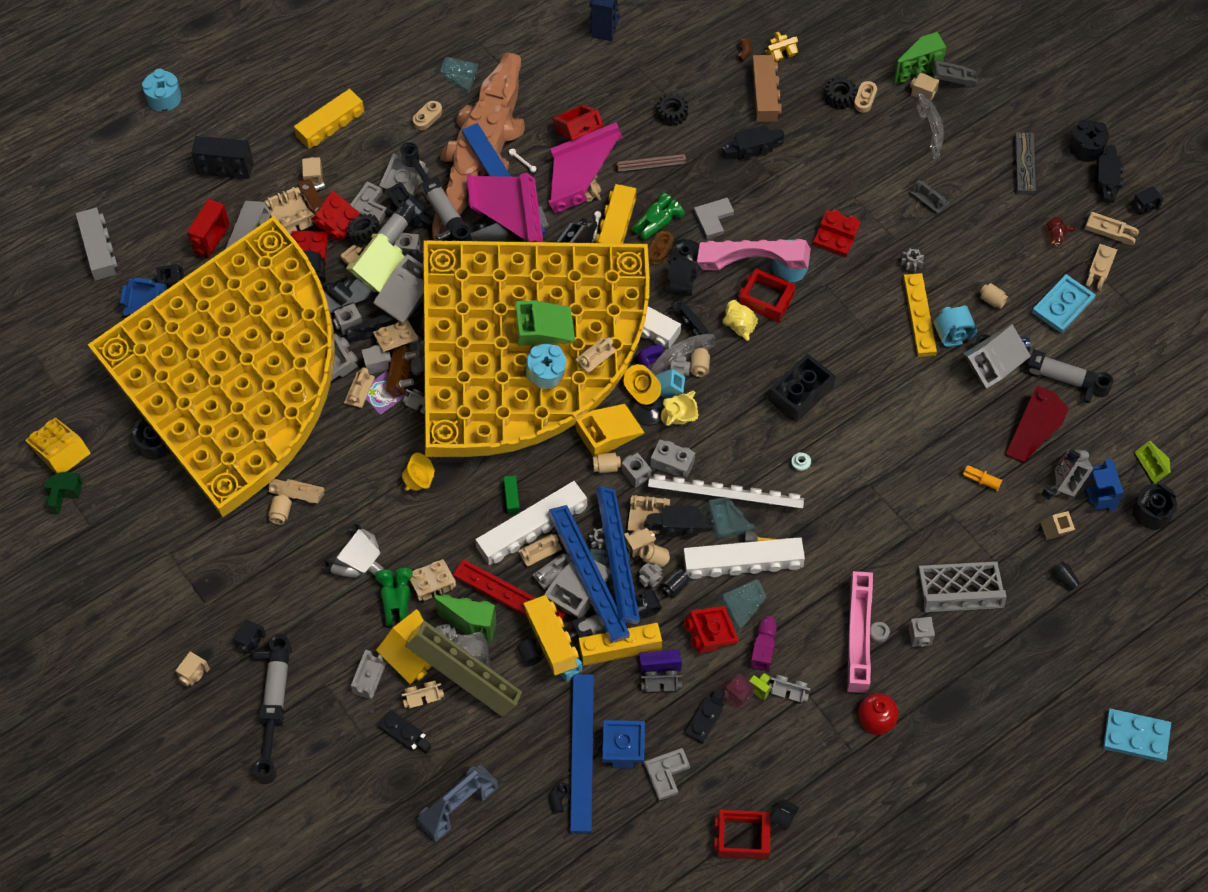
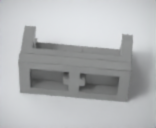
(368, 675)

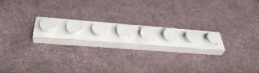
(734, 492)

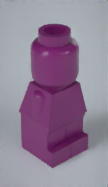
(764, 644)

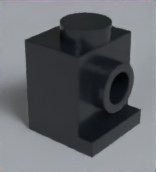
(1147, 200)
(163, 272)
(249, 636)

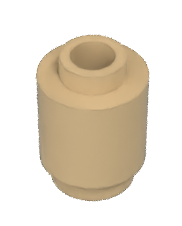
(993, 295)
(700, 362)
(606, 463)
(279, 509)
(654, 554)

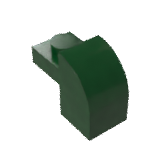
(62, 486)

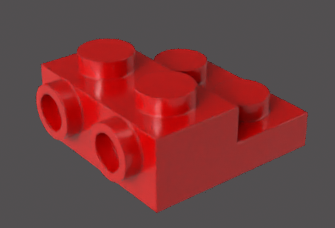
(334, 216)
(837, 233)
(313, 241)
(710, 629)

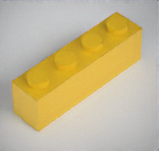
(329, 119)
(617, 215)
(550, 634)
(599, 649)

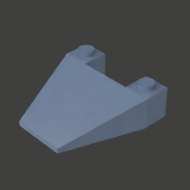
(436, 819)

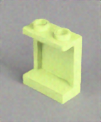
(376, 262)

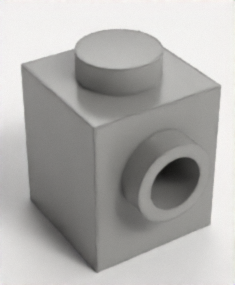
(376, 359)
(921, 631)

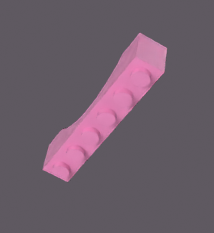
(719, 254)
(859, 632)

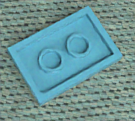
(1063, 303)
(1137, 735)

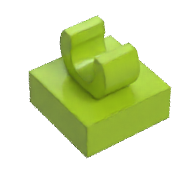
(761, 686)

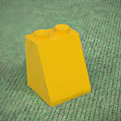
(400, 657)

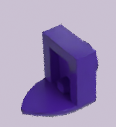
(650, 355)

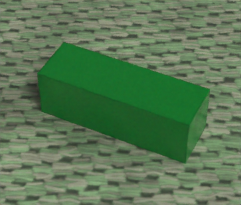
(511, 494)

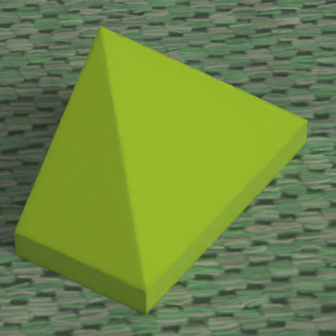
(1154, 461)

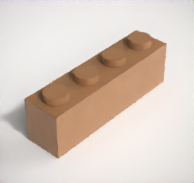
(765, 88)

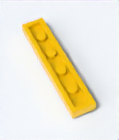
(919, 315)

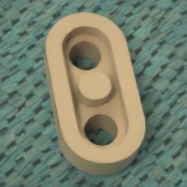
(865, 98)
(428, 114)

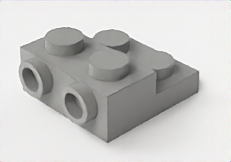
(398, 172)
(343, 359)

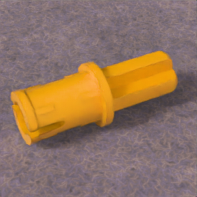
(982, 477)

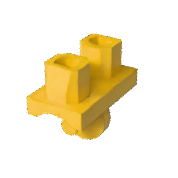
(781, 43)

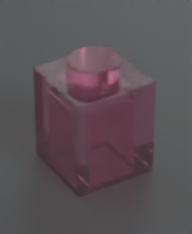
(739, 691)

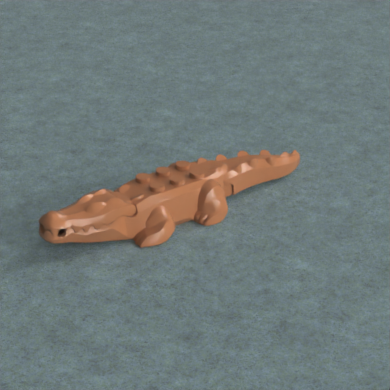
(495, 118)

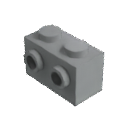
(672, 459)

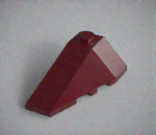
(1040, 420)

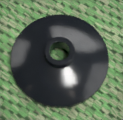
(684, 245)
(647, 415)

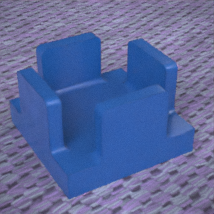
(139, 293)
(1108, 488)
(623, 743)

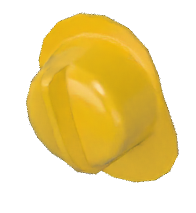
(642, 384)
(418, 473)

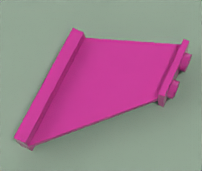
(578, 164)
(508, 202)

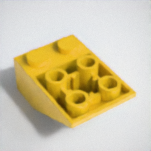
(608, 428)
(58, 446)

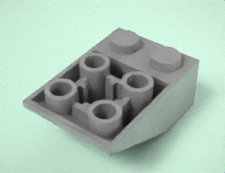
(402, 290)
(997, 356)
(569, 592)

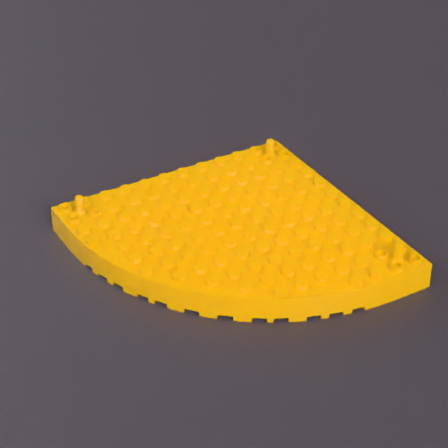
(472, 360)
(230, 363)

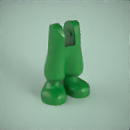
(657, 218)
(394, 598)

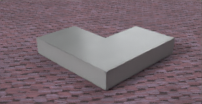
(366, 199)
(709, 216)
(661, 770)

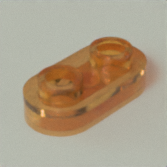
(659, 248)

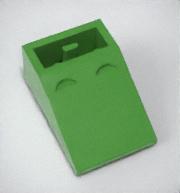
(920, 58)
(543, 323)
(468, 615)

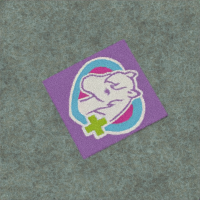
(379, 397)

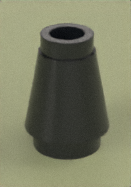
(1065, 575)

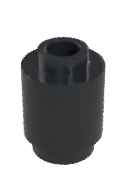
(675, 583)

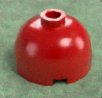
(878, 714)

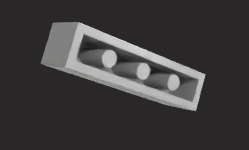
(250, 217)
(96, 243)

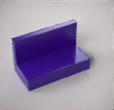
(660, 661)

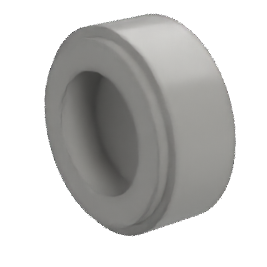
(879, 632)

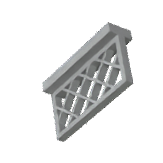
(963, 598)

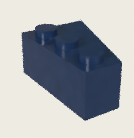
(603, 18)

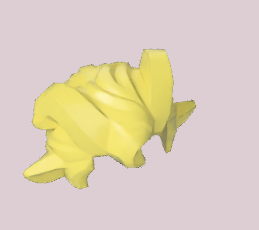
(740, 319)
(679, 409)

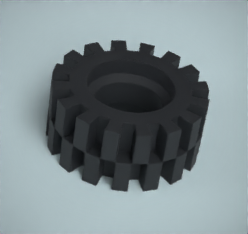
(840, 100)
(672, 101)
(362, 228)

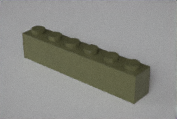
(463, 668)

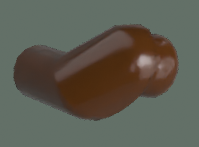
(746, 49)

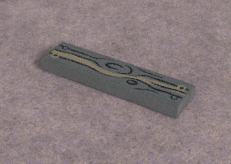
(1025, 163)

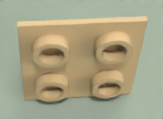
(285, 204)
(395, 335)
(641, 507)
(432, 578)

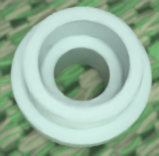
(798, 465)

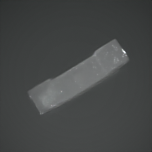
(928, 110)
(681, 349)

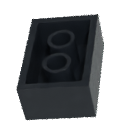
(222, 157)
(801, 388)

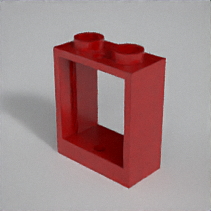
(571, 123)
(208, 228)
(763, 308)
(743, 817)

